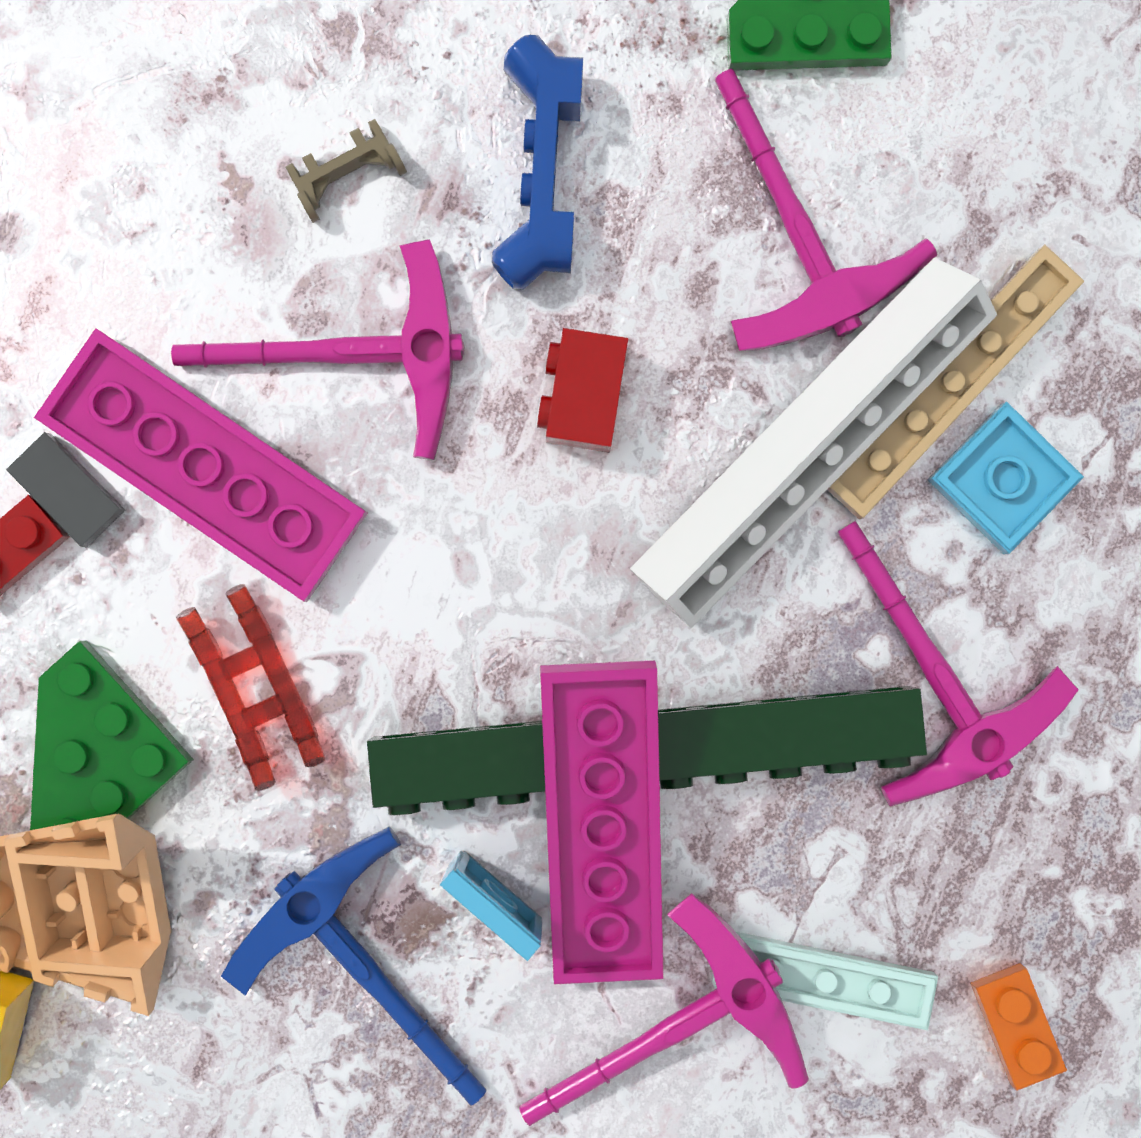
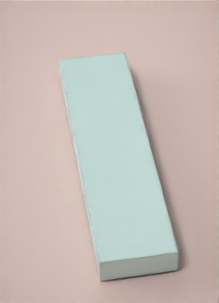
(849, 982)

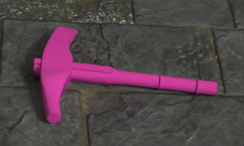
(834, 296)
(424, 348)
(980, 741)
(743, 989)

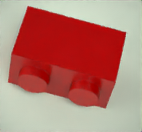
(584, 391)

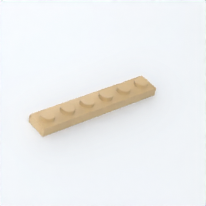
(1021, 311)

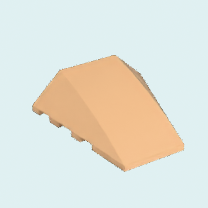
(86, 908)

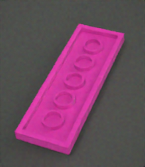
(201, 465)
(603, 820)

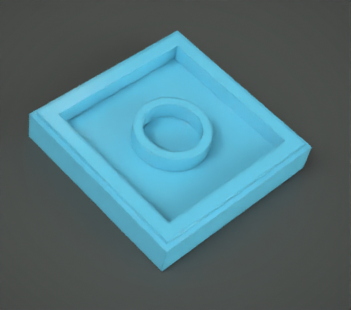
(1005, 478)
(493, 904)

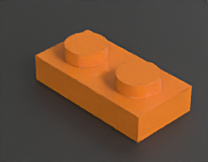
(1018, 1026)

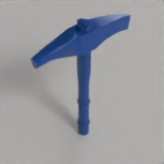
(309, 908)

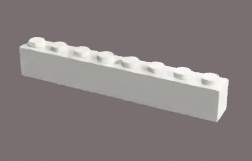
(815, 440)

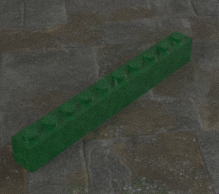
(693, 742)

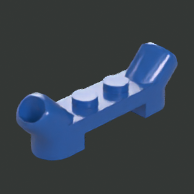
(556, 91)

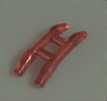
(243, 719)

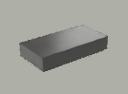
(65, 489)

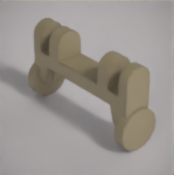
(314, 183)

